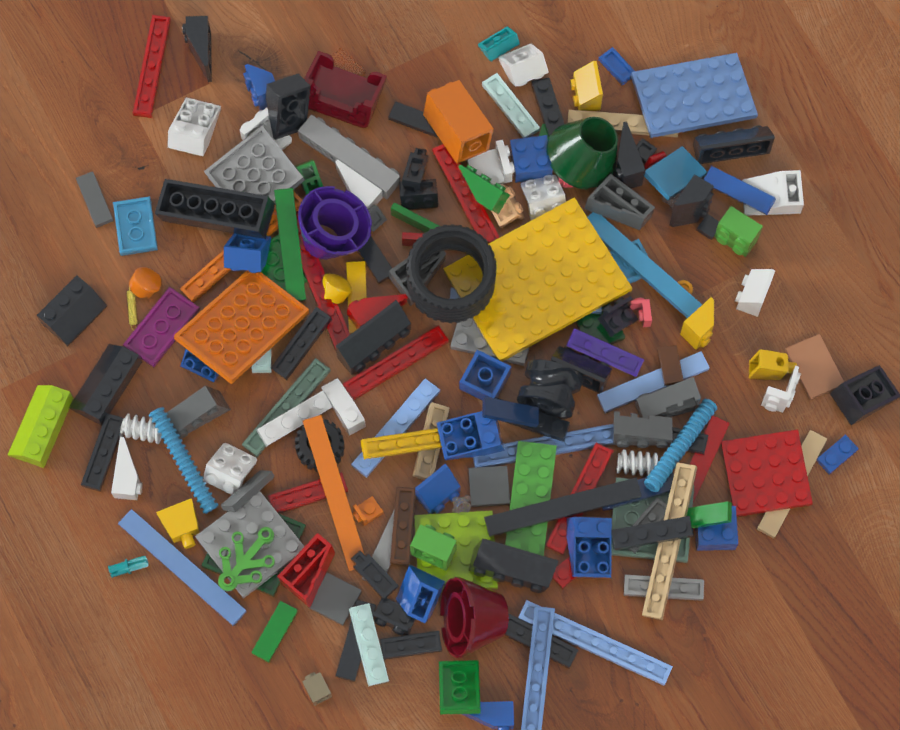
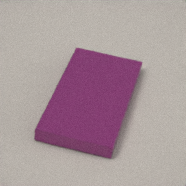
(157, 329)

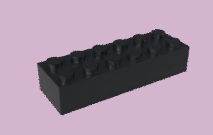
(215, 208)

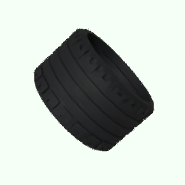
(451, 238)

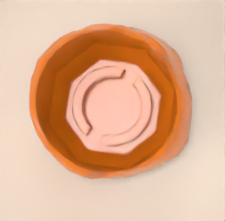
(145, 282)

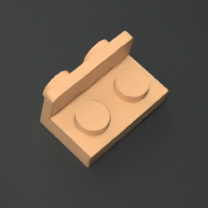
(510, 210)

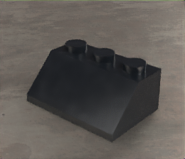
(692, 202)
(71, 310)
(594, 374)

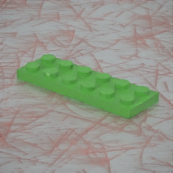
(530, 486)

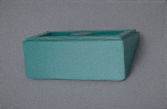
(499, 43)

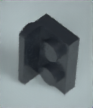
(421, 197)
(618, 317)
(392, 615)

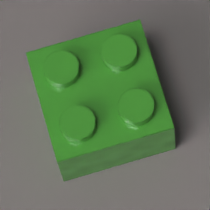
(738, 231)
(433, 546)

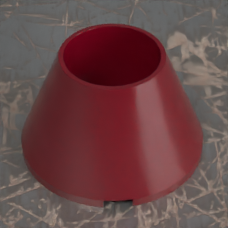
(471, 616)

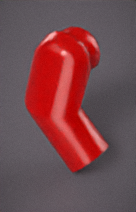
(653, 159)

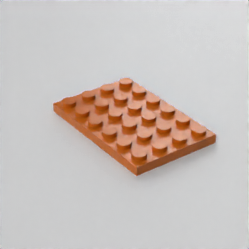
(241, 325)

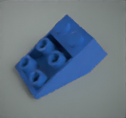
(469, 436)
(590, 546)

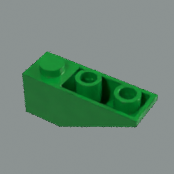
(484, 191)

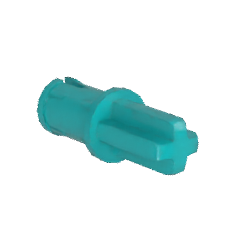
(128, 566)

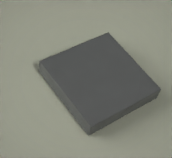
(489, 486)
(335, 599)

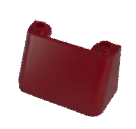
(342, 92)

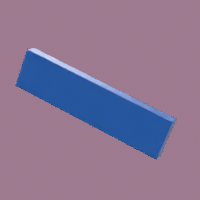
(740, 190)

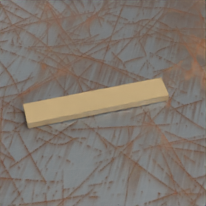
(811, 449)

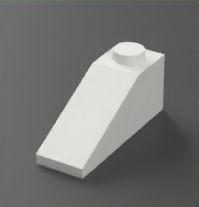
(358, 185)
(344, 407)
(126, 480)

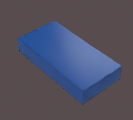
(616, 66)

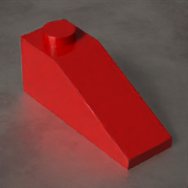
(367, 308)

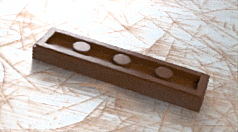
(402, 526)

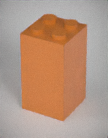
(458, 121)

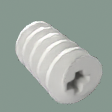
(140, 429)
(636, 462)

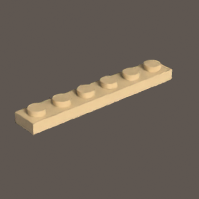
(635, 122)

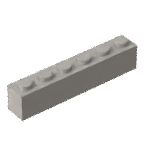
(334, 146)

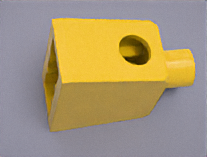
(770, 365)
(180, 522)

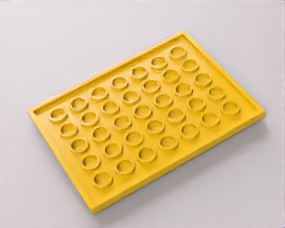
(544, 279)

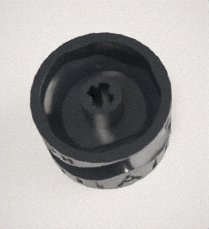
(550, 388)

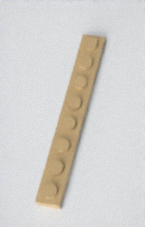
(667, 551)

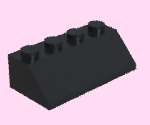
(733, 144)
(373, 338)
(106, 383)
(512, 565)

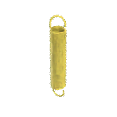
(132, 312)

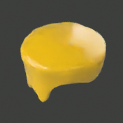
(336, 288)

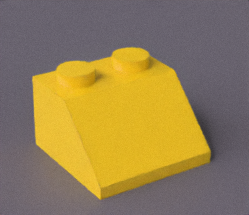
(587, 88)
(699, 326)

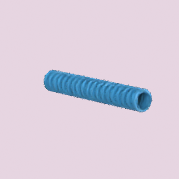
(680, 445)
(182, 459)

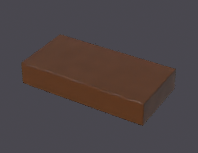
(670, 365)

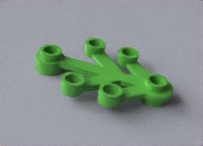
(244, 561)

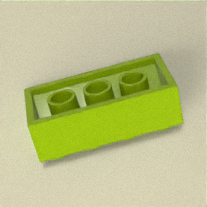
(41, 425)

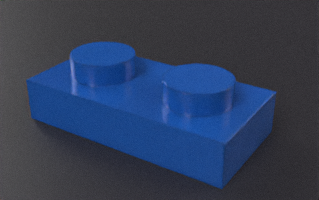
(837, 454)

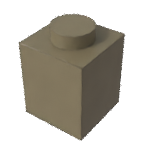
(316, 688)

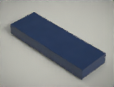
(510, 412)

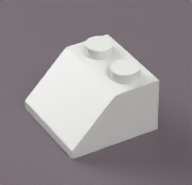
(524, 65)
(755, 290)

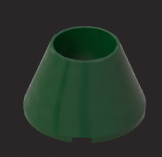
(575, 160)

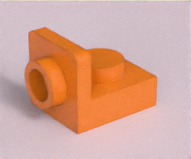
(367, 511)

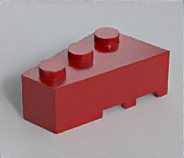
(308, 569)

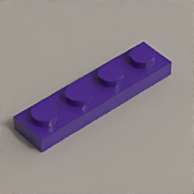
(605, 352)

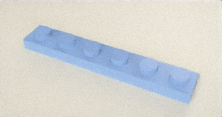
(400, 421)

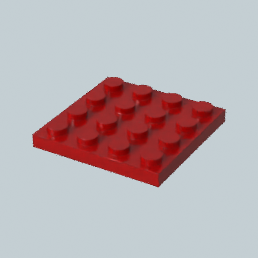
(766, 473)

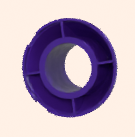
(340, 212)

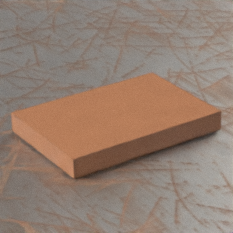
(816, 366)

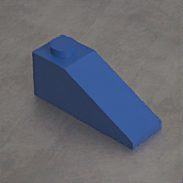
(495, 715)

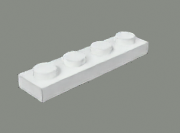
(293, 418)

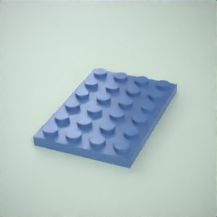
(693, 95)

